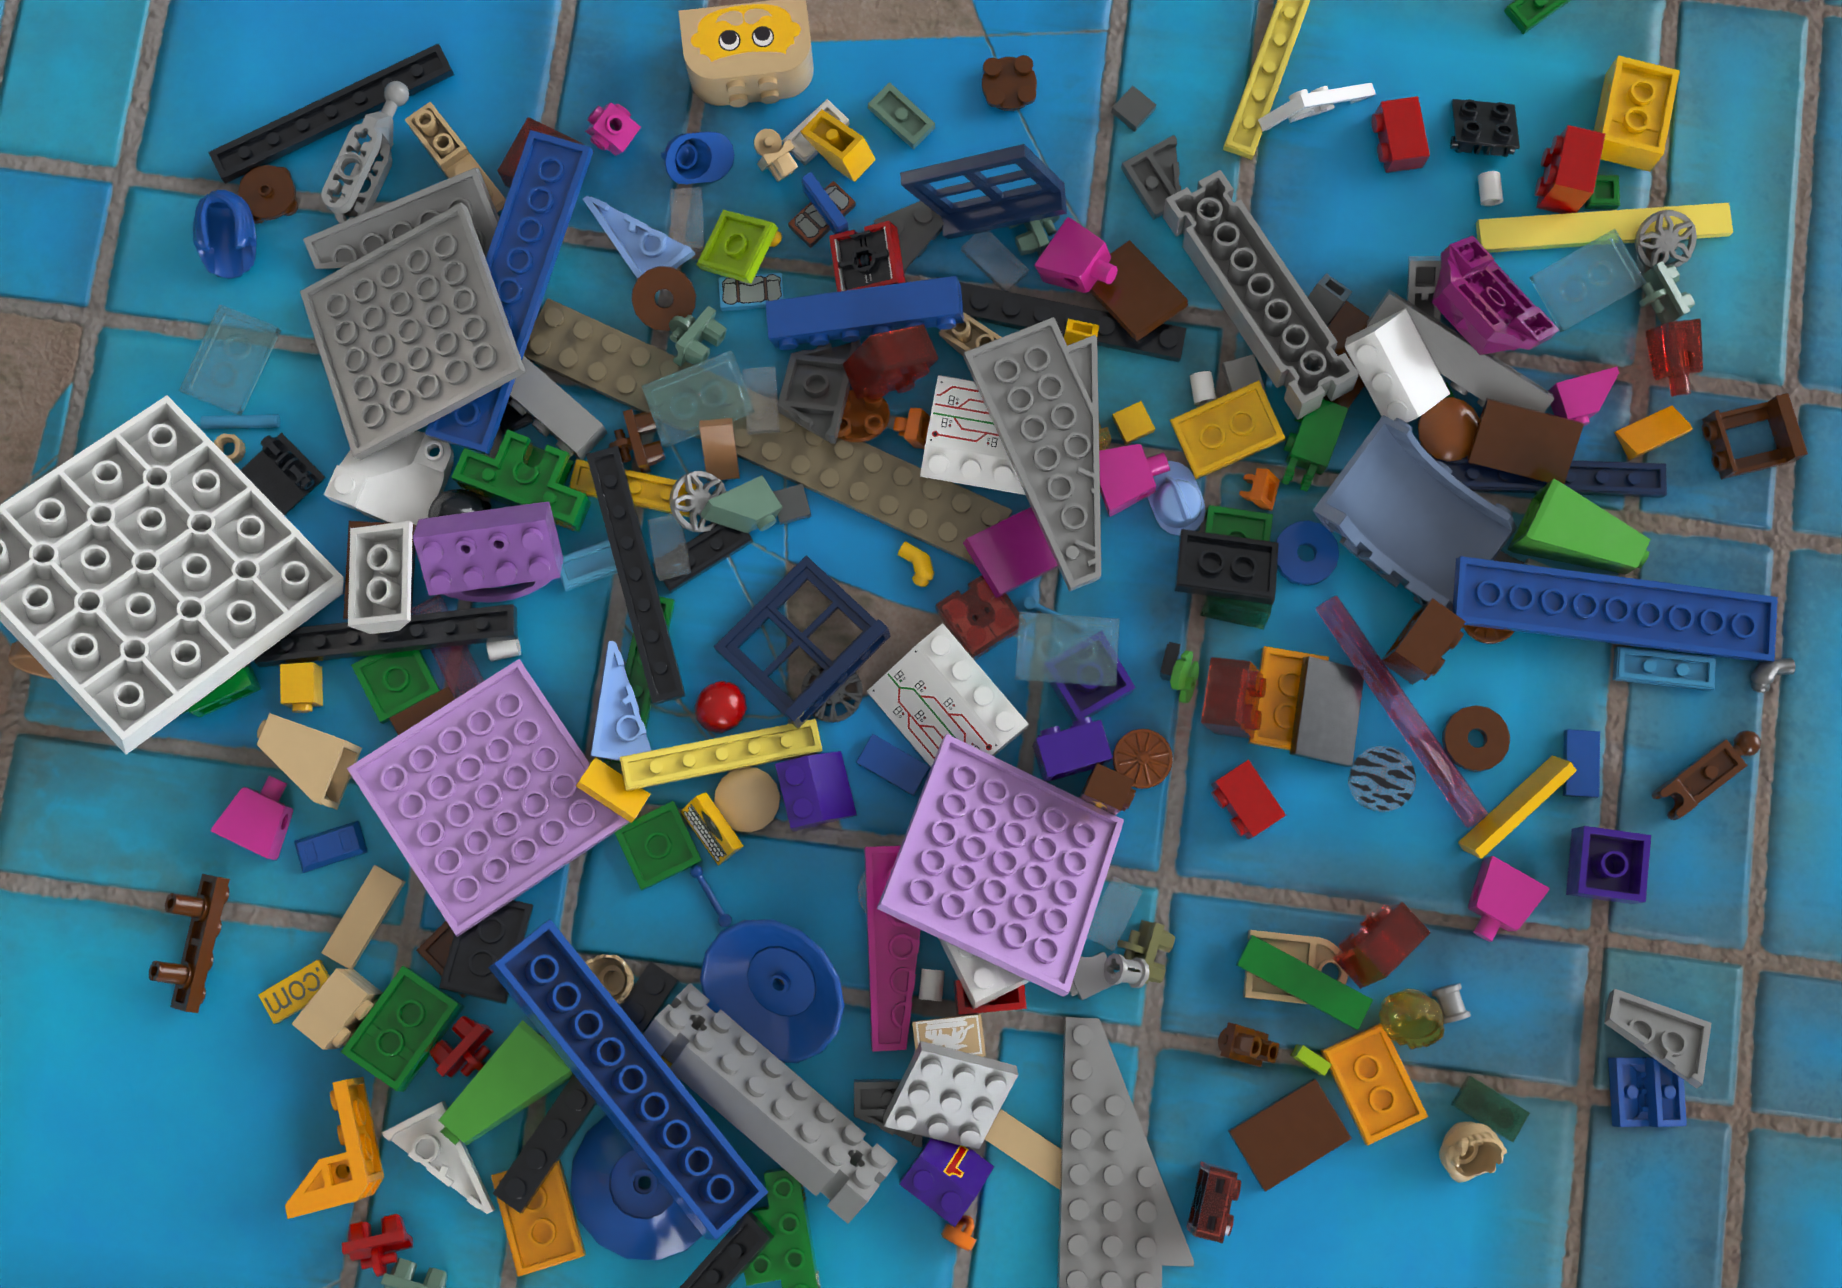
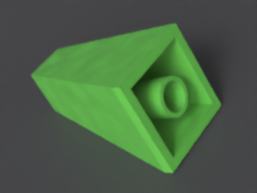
(1577, 532)
(508, 1083)

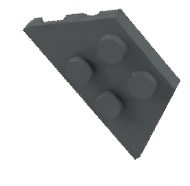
(817, 389)

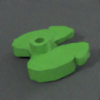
(1185, 676)

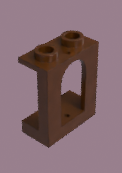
(1783, 426)

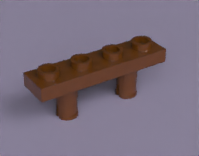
(199, 945)

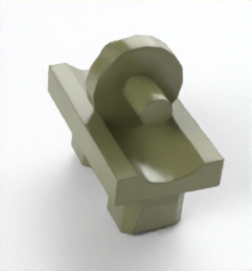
(1145, 944)

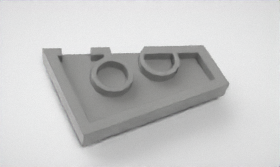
(1663, 1033)

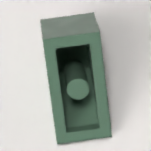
(744, 507)

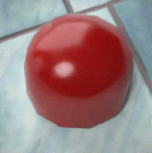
(720, 706)

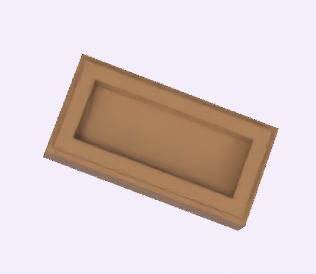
(719, 448)

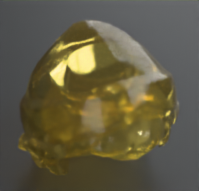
(1412, 1018)

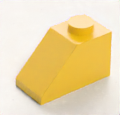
(839, 145)

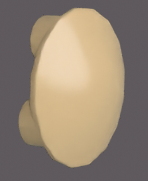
(747, 799)

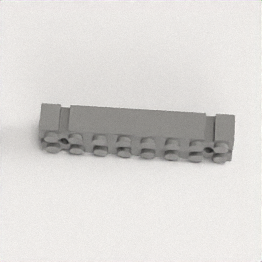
(1259, 294)
(769, 1103)

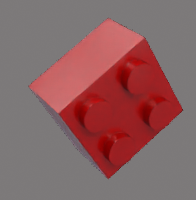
(1569, 170)

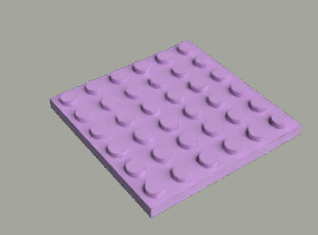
(485, 797)
(1002, 865)

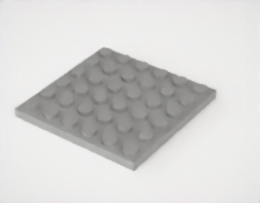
(411, 332)

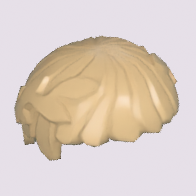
(613, 974)

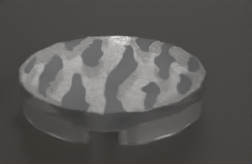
(1382, 779)

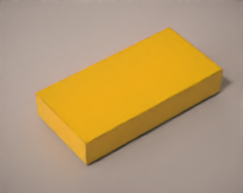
(609, 789)

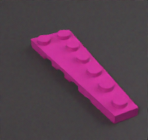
(891, 957)

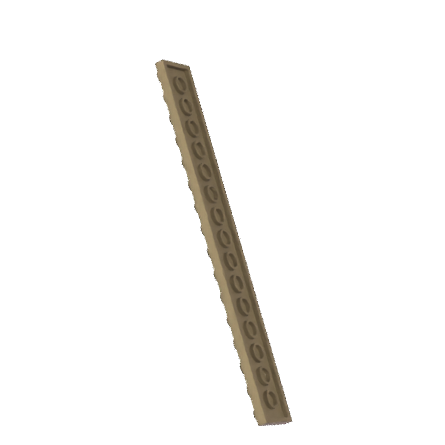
(843, 471)

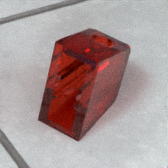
(1676, 353)

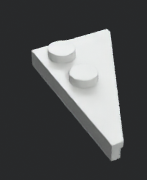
(1317, 101)
(448, 1162)

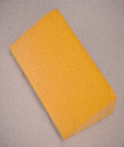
(1652, 432)

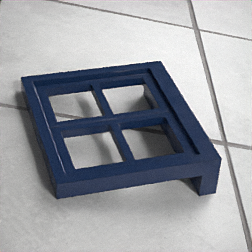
(996, 208)
(835, 673)

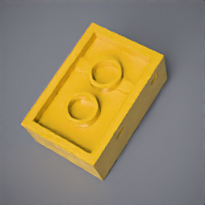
(1636, 112)

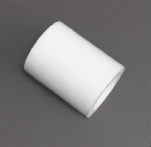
(1490, 188)
(1202, 387)
(503, 649)
(931, 985)

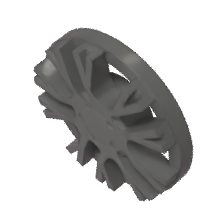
(837, 697)

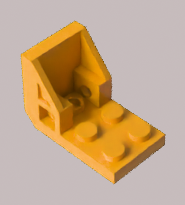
(329, 1180)

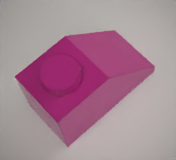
(1583, 395)

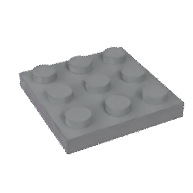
(950, 1095)

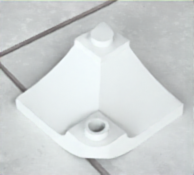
(394, 481)

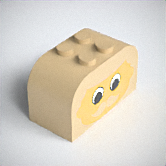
(747, 51)

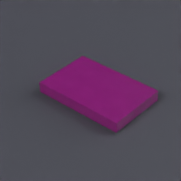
(1011, 552)

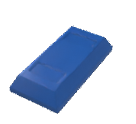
(330, 846)

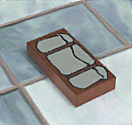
(809, 223)

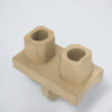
(774, 154)

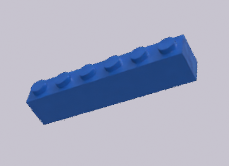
(864, 312)

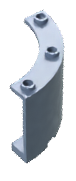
(1410, 514)

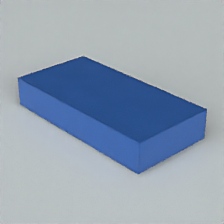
(824, 204)
(1583, 751)
(893, 764)

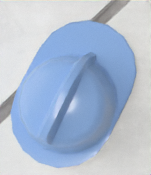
(1177, 500)

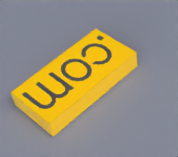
(294, 991)

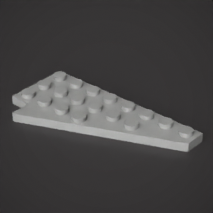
(1049, 424)
(1112, 1199)

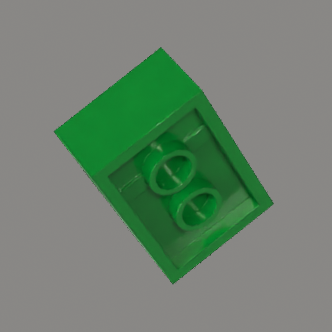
(402, 1029)

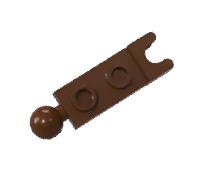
(1708, 773)

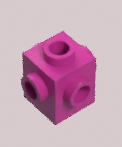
(611, 128)

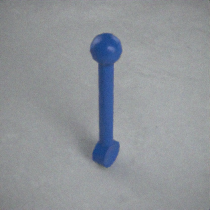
(724, 919)

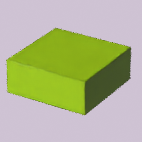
(1310, 1060)

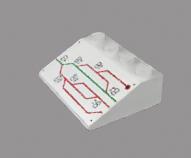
(964, 442)
(945, 692)

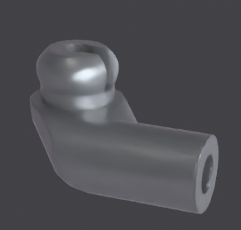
(1767, 671)

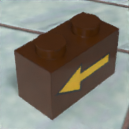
(1108, 790)

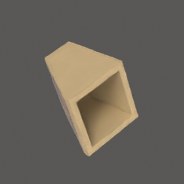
(309, 758)

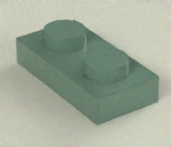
(901, 115)

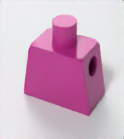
(1075, 259)
(1128, 476)
(257, 819)
(1503, 897)

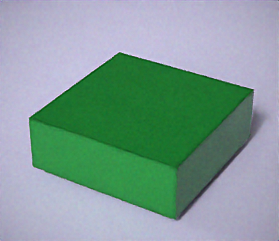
(1605, 194)

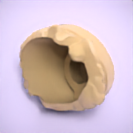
(1470, 1151)

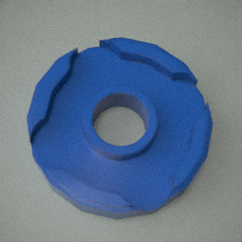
(1324, 547)

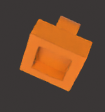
(913, 428)
(1263, 489)

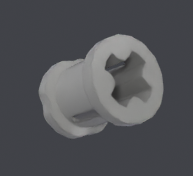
(1126, 968)
(1451, 1003)

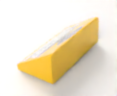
(711, 828)

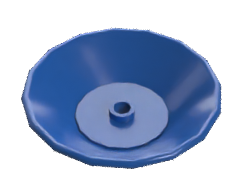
(743, 981)
(615, 1206)

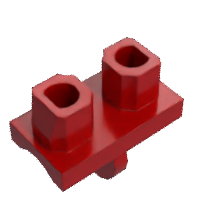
(452, 1060)
(378, 1249)

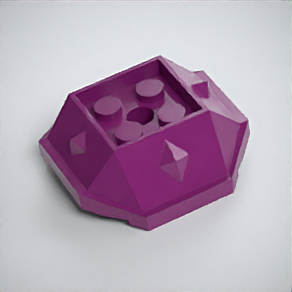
(1486, 302)

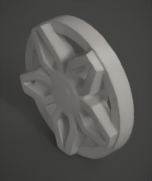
(1666, 239)
(695, 499)

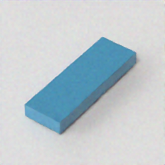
(1664, 668)

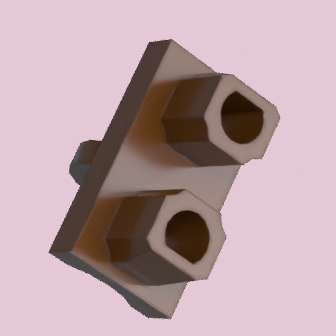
(637, 426)
(1247, 1045)

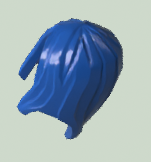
(225, 234)

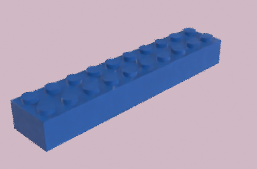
(629, 1080)

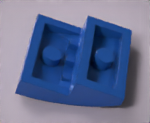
(1645, 1093)

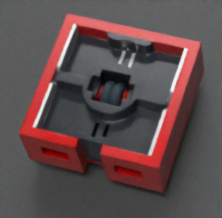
(867, 257)

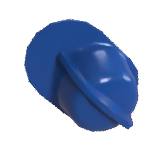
(698, 157)

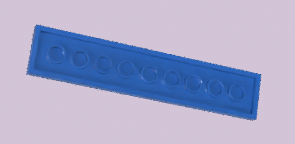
(521, 267)
(1615, 609)

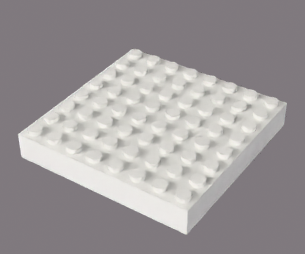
(152, 573)

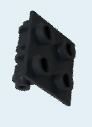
(1484, 125)
(282, 473)

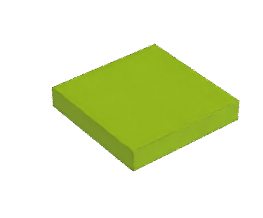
(737, 246)

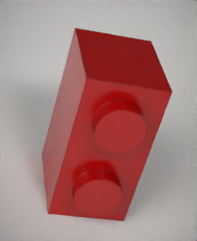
(1401, 134)
(1247, 800)

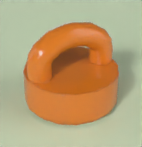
(960, 1238)

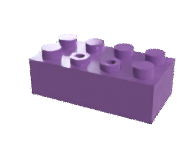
(488, 550)

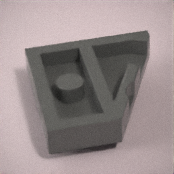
(1154, 175)
(916, 228)
(872, 1100)

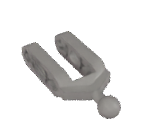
(380, 130)

